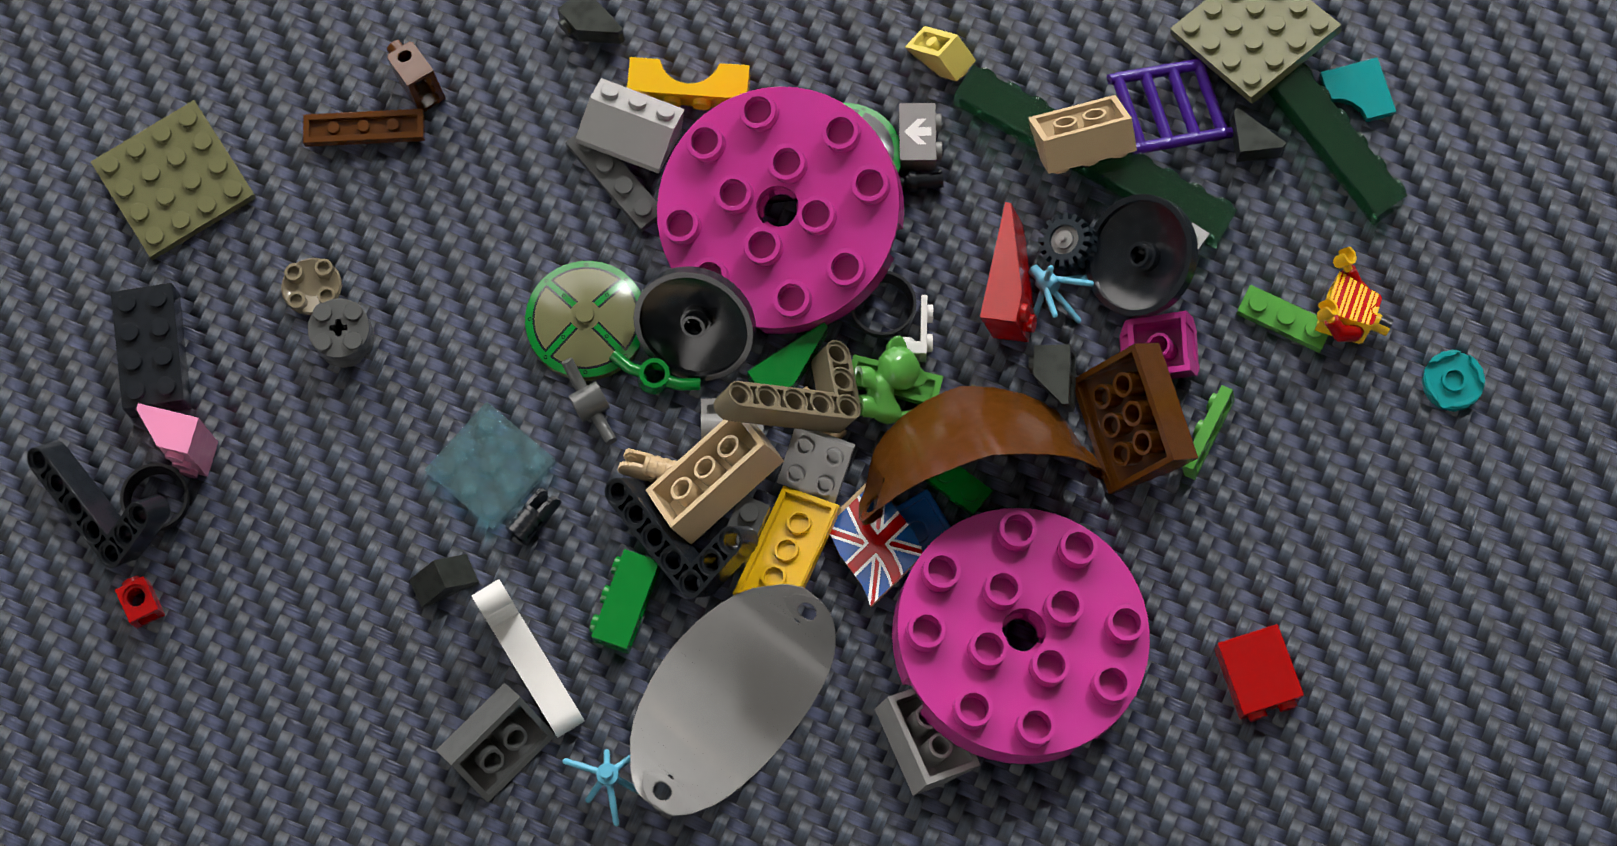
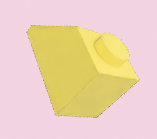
(941, 53)

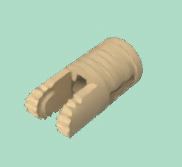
(644, 465)

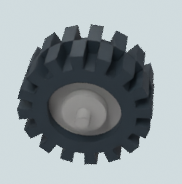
(1067, 242)

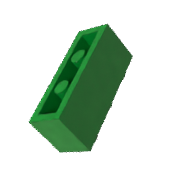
(624, 601)

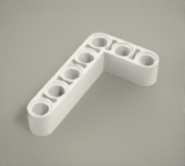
(528, 658)

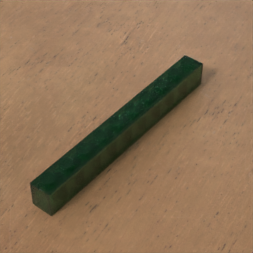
(1008, 110)

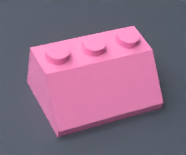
(181, 439)

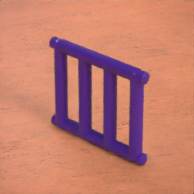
(1173, 71)

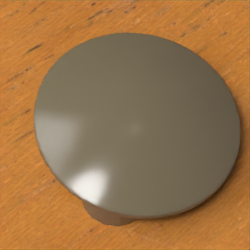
(309, 284)

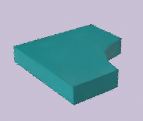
(1361, 87)

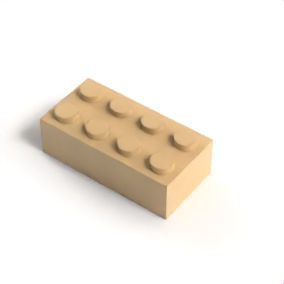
(713, 477)

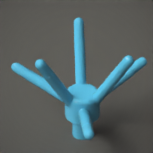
(1048, 285)
(607, 776)

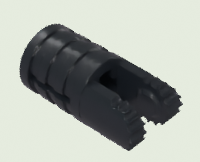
(533, 516)

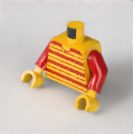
(1350, 305)

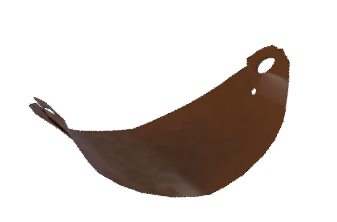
(961, 429)

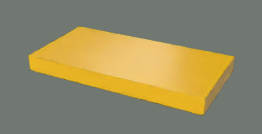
(789, 541)

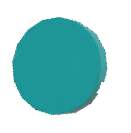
(1453, 380)

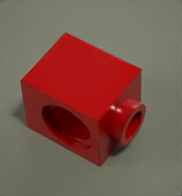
(148, 610)

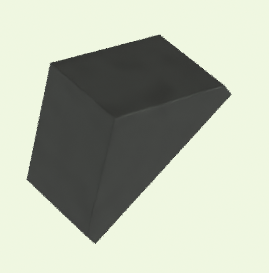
(1253, 140)
(443, 579)

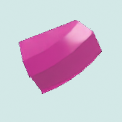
(1176, 337)

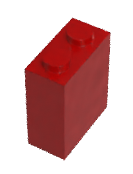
(1259, 673)

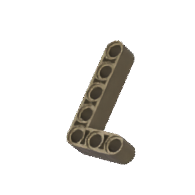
(826, 409)

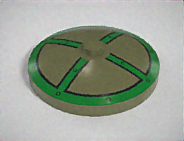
(584, 315)

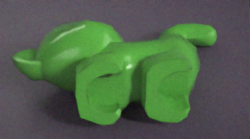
(896, 371)

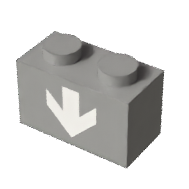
(918, 136)

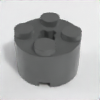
(355, 340)

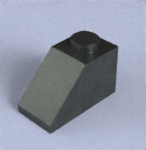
(589, 22)
(1056, 372)

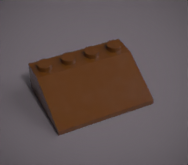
(1134, 417)

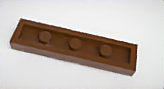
(363, 127)

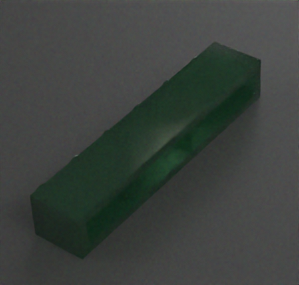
(1338, 144)

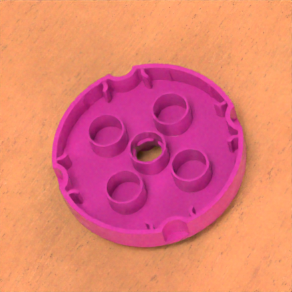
(794, 147)
(1009, 700)

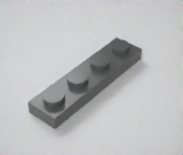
(618, 183)

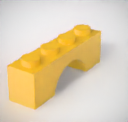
(650, 78)

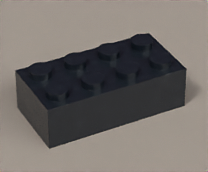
(151, 348)

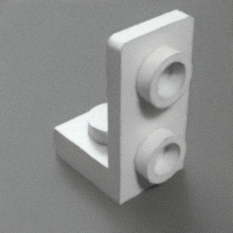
(925, 344)

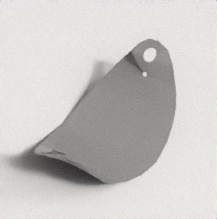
(729, 696)

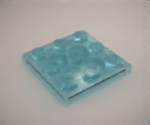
(490, 466)

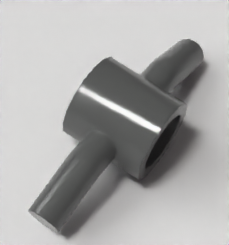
(589, 401)

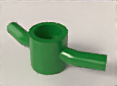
(656, 364)

